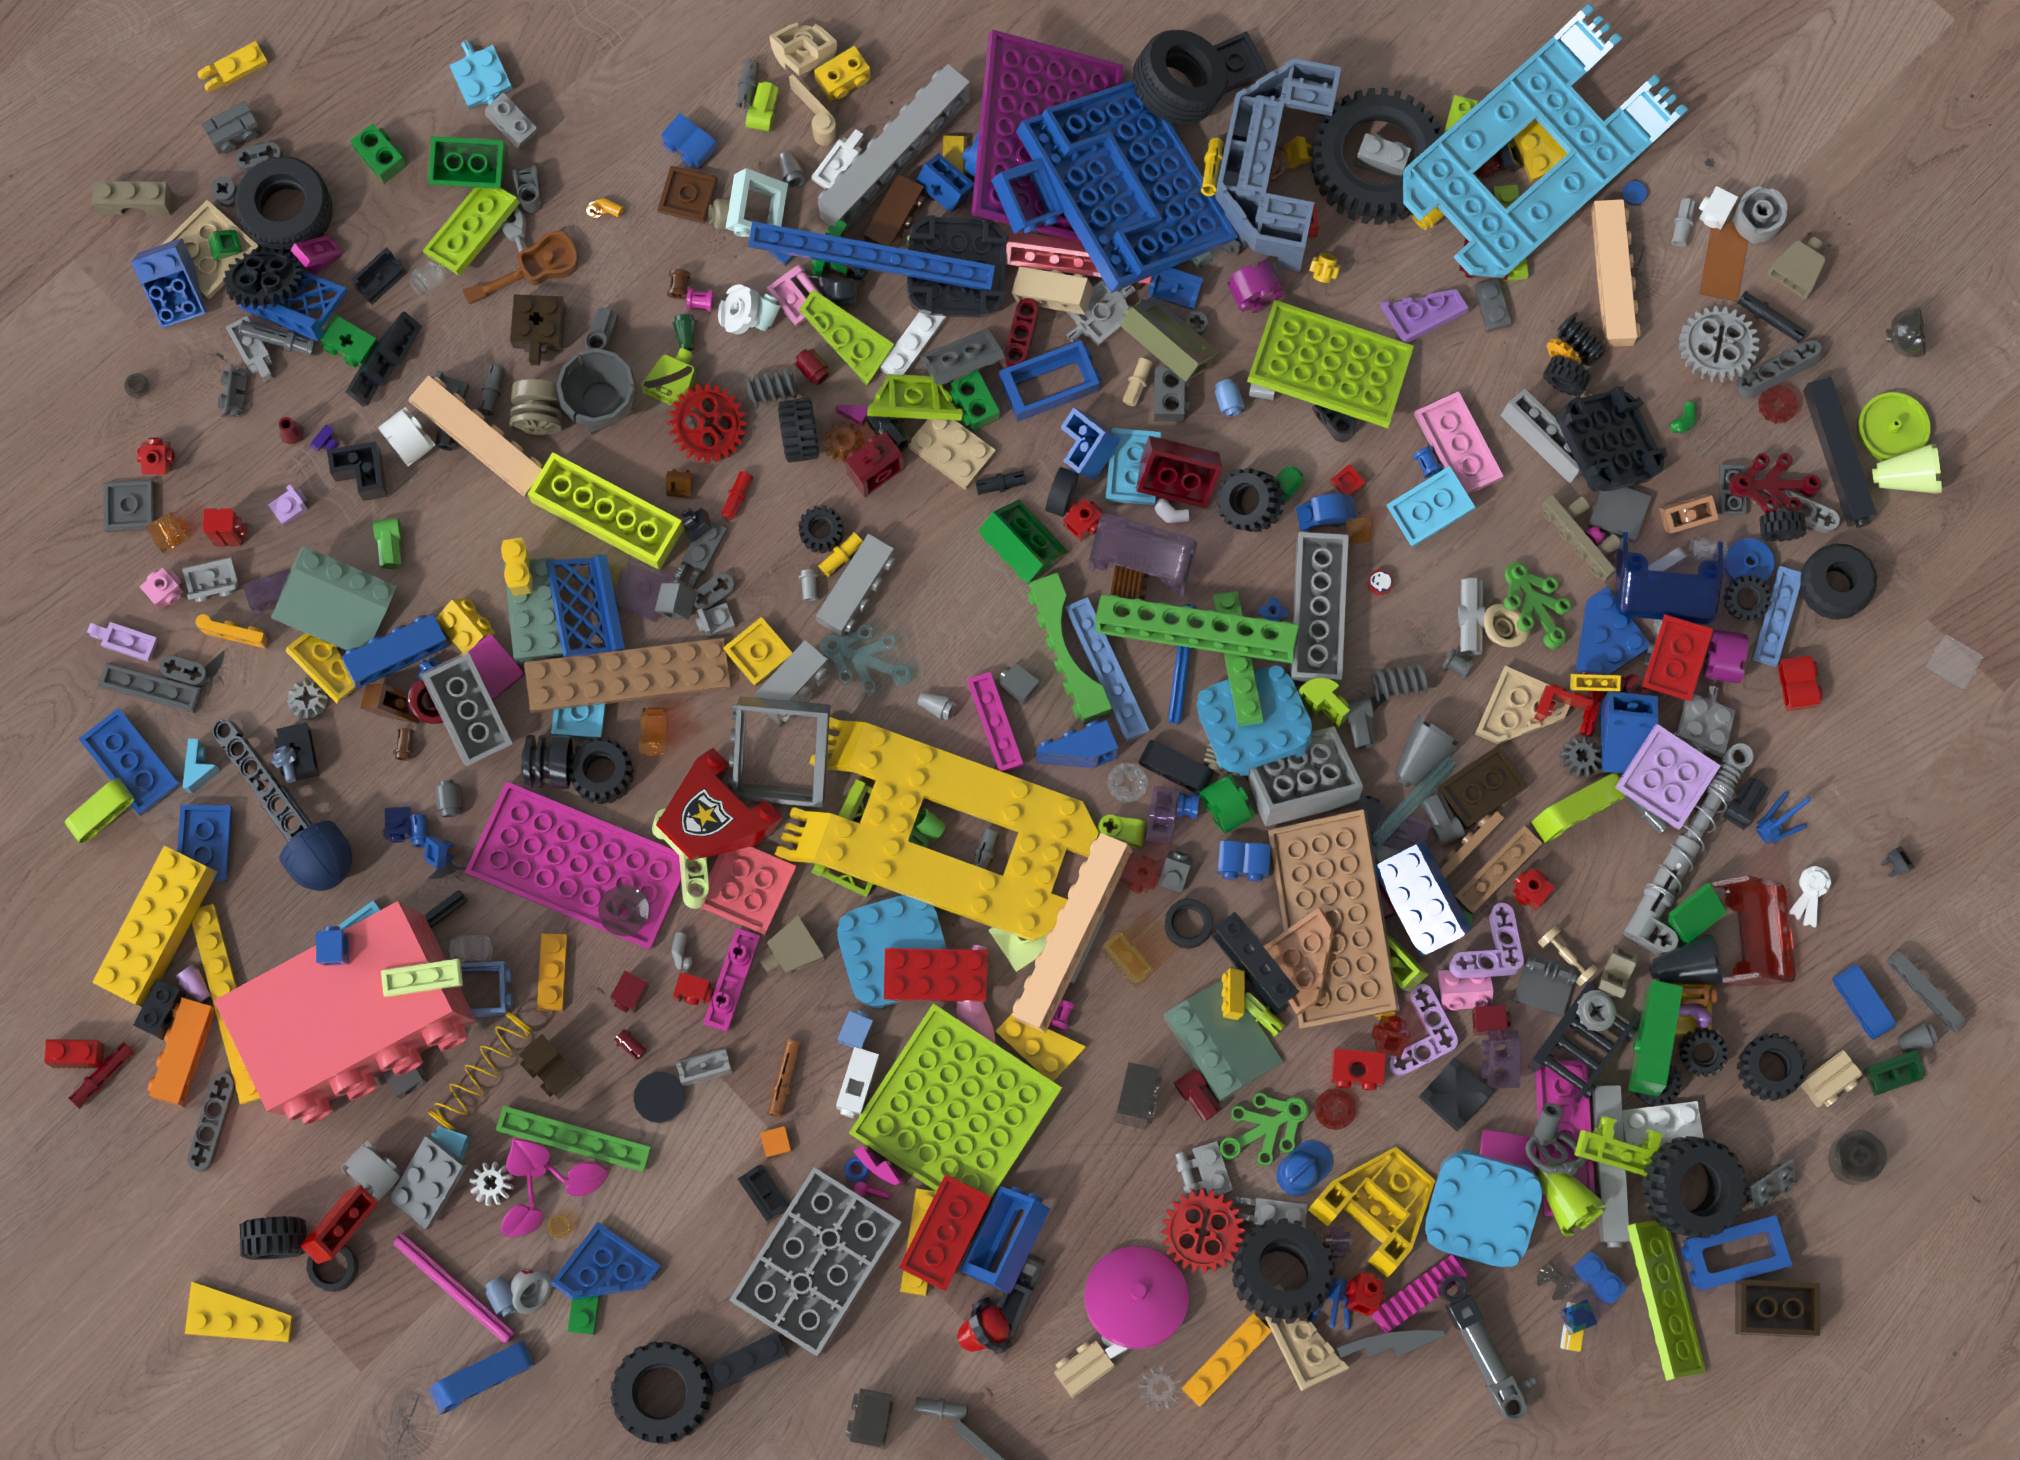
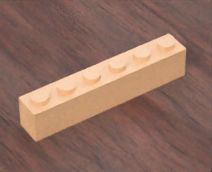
(1614, 273)
(476, 435)

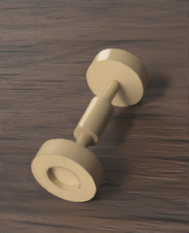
(1568, 956)

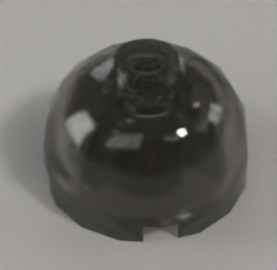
(1907, 333)

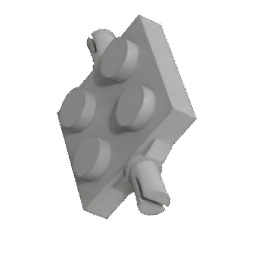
(1102, 315)
(1706, 723)

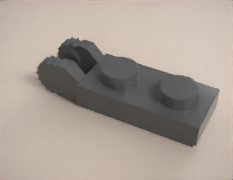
(701, 553)

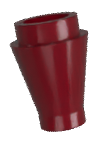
(290, 430)

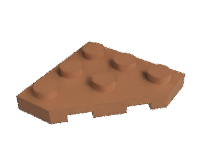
(1304, 957)

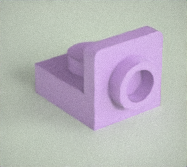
(289, 505)

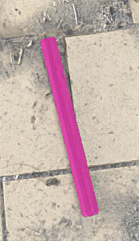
(453, 1288)

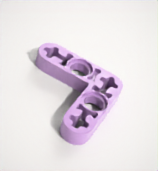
(1499, 955)
(1432, 1042)

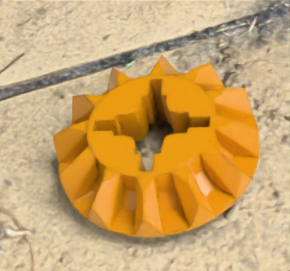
(1557, 347)

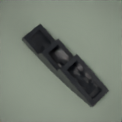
(383, 358)

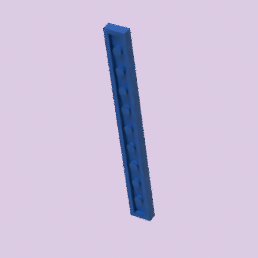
(871, 256)

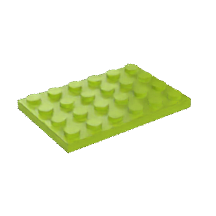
(1330, 363)

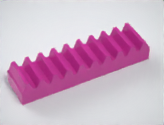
(994, 722)
(1417, 1294)

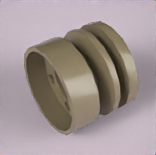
(535, 407)

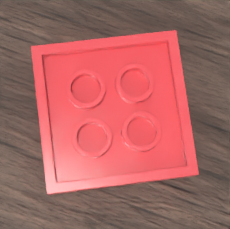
(748, 887)

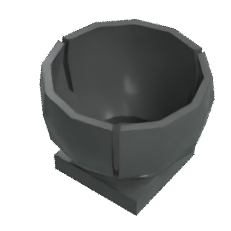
(597, 390)

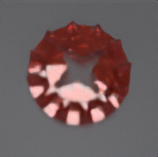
(1786, 398)
(1325, 1116)

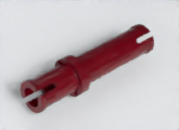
(97, 1079)

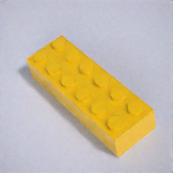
(154, 926)

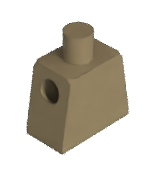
(1799, 266)
(792, 949)

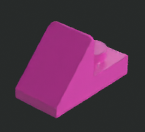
(317, 253)

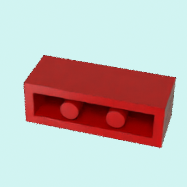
(339, 1224)

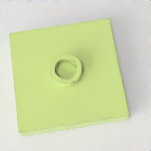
(1018, 950)

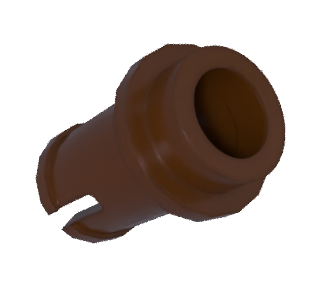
(404, 744)

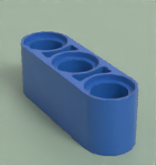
(1864, 1002)

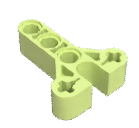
(690, 880)

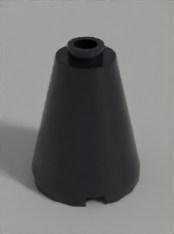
(1689, 964)

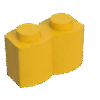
(517, 566)

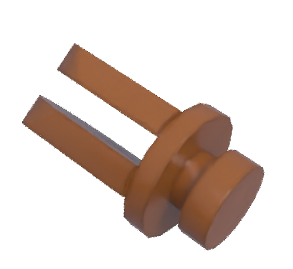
(1703, 999)

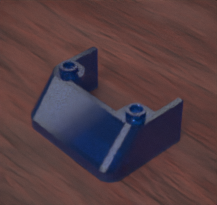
(1656, 593)

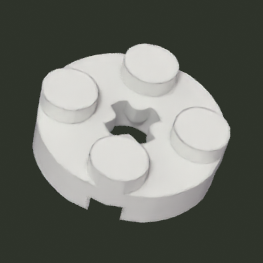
(741, 299)

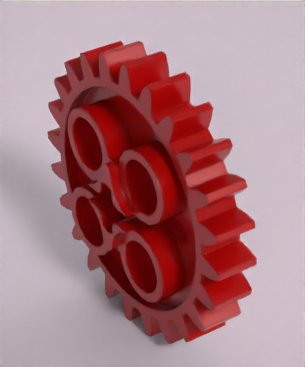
(721, 408)
(1225, 1236)

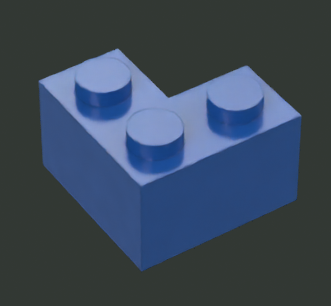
(1092, 445)

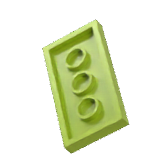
(470, 228)

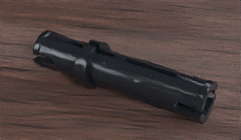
(1771, 316)

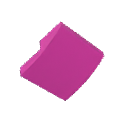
(494, 666)
(1506, 1147)
(884, 1170)

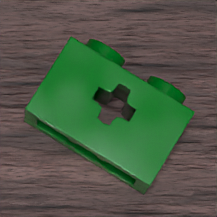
(341, 332)

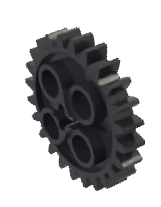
(263, 278)

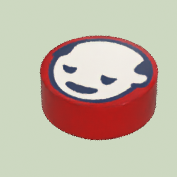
(1380, 582)

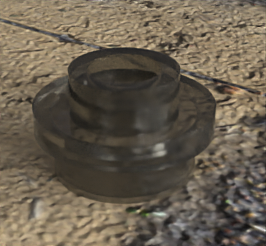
(134, 379)

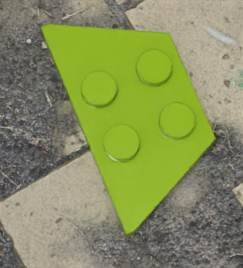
(913, 398)

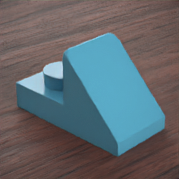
(195, 772)

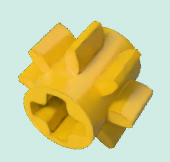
(1325, 267)

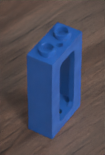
(1043, 364)
(994, 1232)
(1704, 1280)

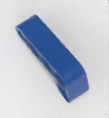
(481, 1376)

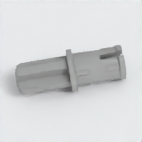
(1683, 222)

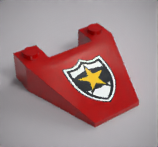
(709, 818)

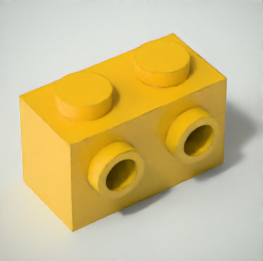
(842, 74)

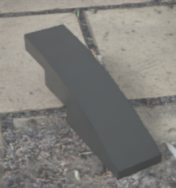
(1399, 1342)

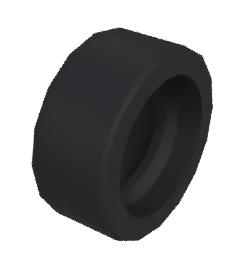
(1061, 491)
(1193, 904)
(344, 1282)

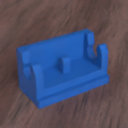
(1176, 287)

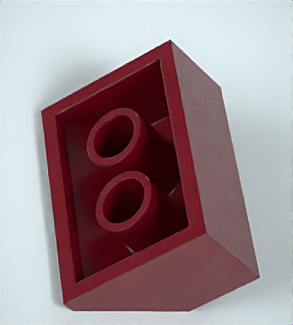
(1178, 472)

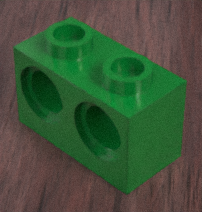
(376, 154)
(979, 399)

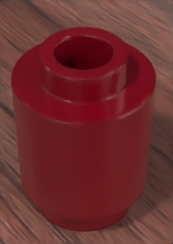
(812, 366)

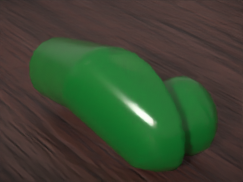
(1685, 422)

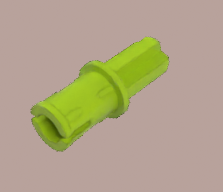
(1262, 1014)

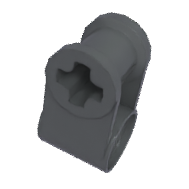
(528, 184)

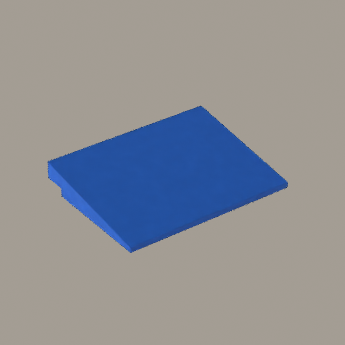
(1125, 185)

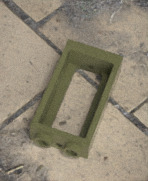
(1168, 338)

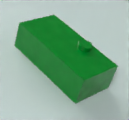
(1655, 1038)

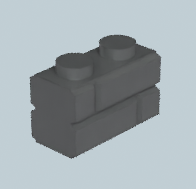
(231, 128)

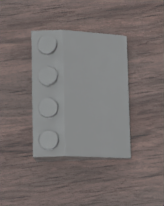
(1307, 784)

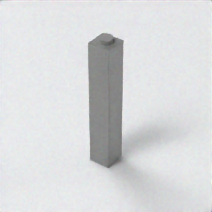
(1609, 1179)

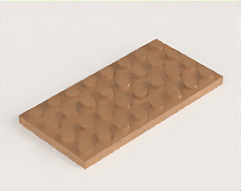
(1333, 869)

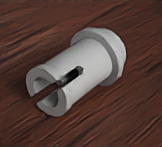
(809, 585)

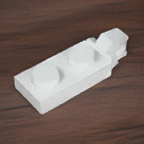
(838, 159)

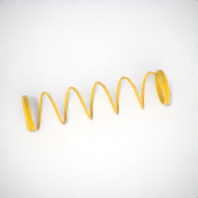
(518, 1022)

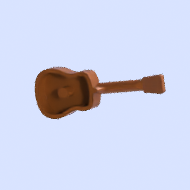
(549, 258)

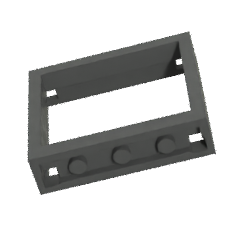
(773, 794)

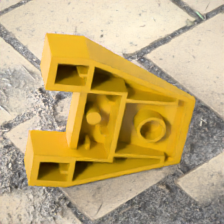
(1385, 1199)

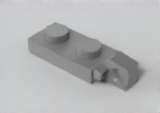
(251, 350)

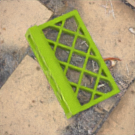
(848, 811)

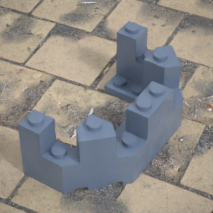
(1264, 220)

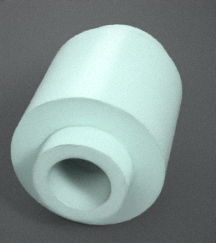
(766, 311)

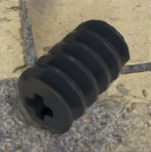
(1582, 339)

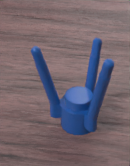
(1770, 829)
(1336, 1294)

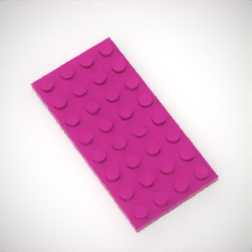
(572, 861)

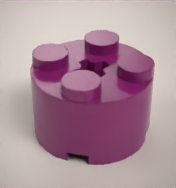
(1255, 287)
(1726, 656)

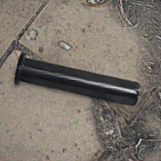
(445, 908)

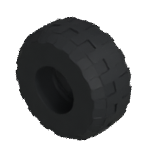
(1853, 565)

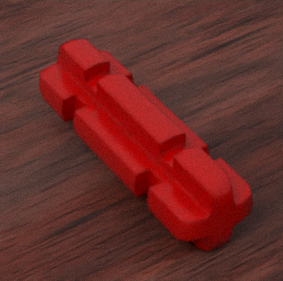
(1590, 717)

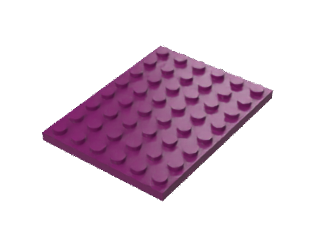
(1018, 85)

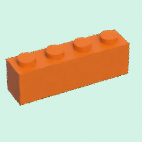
(182, 1052)

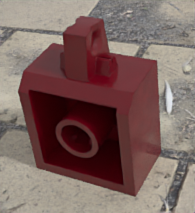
(874, 463)

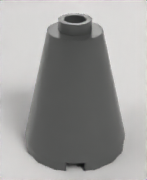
(1423, 752)

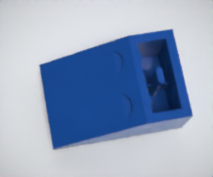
(170, 282)
(1624, 727)
(1080, 749)

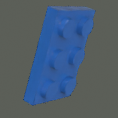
(206, 836)

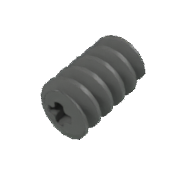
(772, 387)
(1399, 681)

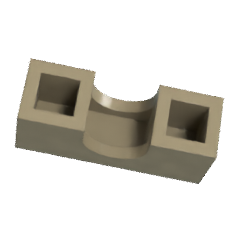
(114, 196)

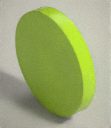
(1892, 425)

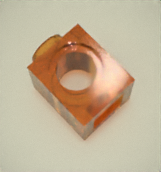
(168, 531)

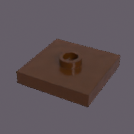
(687, 194)

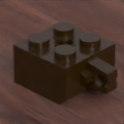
(542, 337)

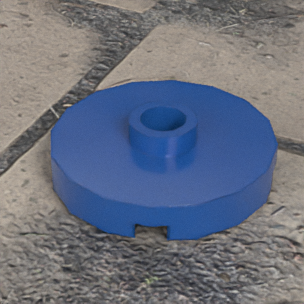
(1749, 548)

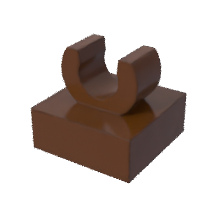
(679, 483)

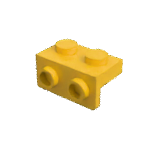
(464, 624)

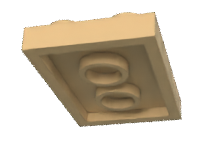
(952, 450)

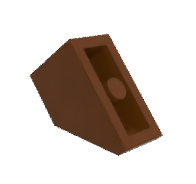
(387, 702)

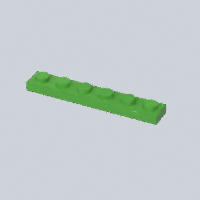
(1239, 670)
(573, 1139)

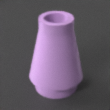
(193, 983)

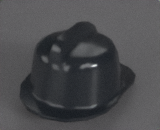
(838, 291)

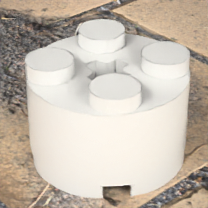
(406, 436)

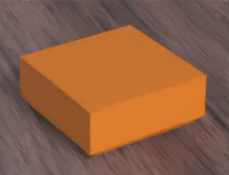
(775, 1142)

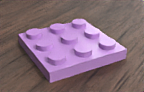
(1667, 776)

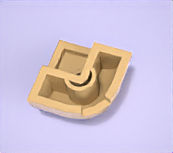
(802, 47)

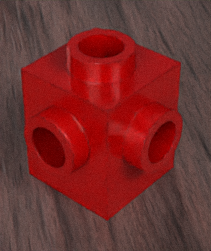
(155, 456)
(1082, 519)
(1538, 882)
(1364, 1294)

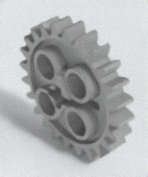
(1696, 339)

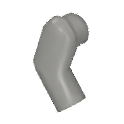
(678, 947)

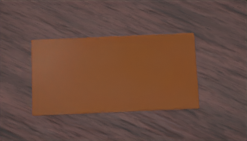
(1724, 263)

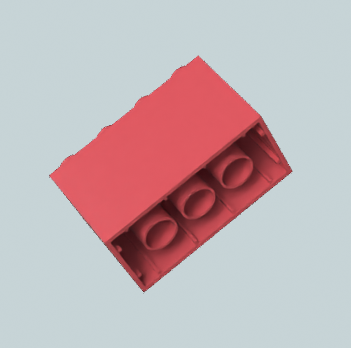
(329, 1028)

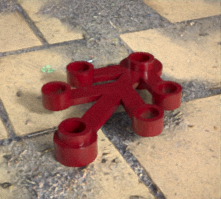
(1773, 486)

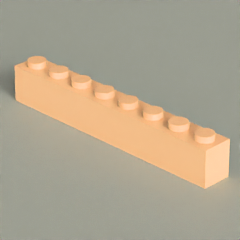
(1072, 932)

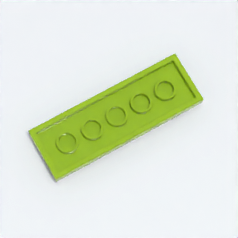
(1666, 1300)

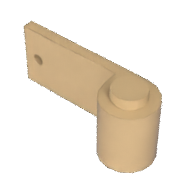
(823, 122)

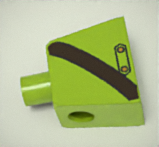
(670, 377)

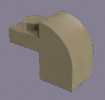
(1617, 971)

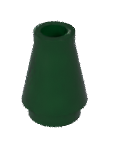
(685, 328)

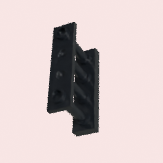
(1258, 966)
(1559, 1039)

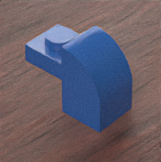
(1326, 510)

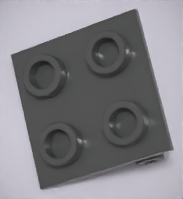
(1545, 984)
(1778, 1180)

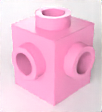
(162, 588)

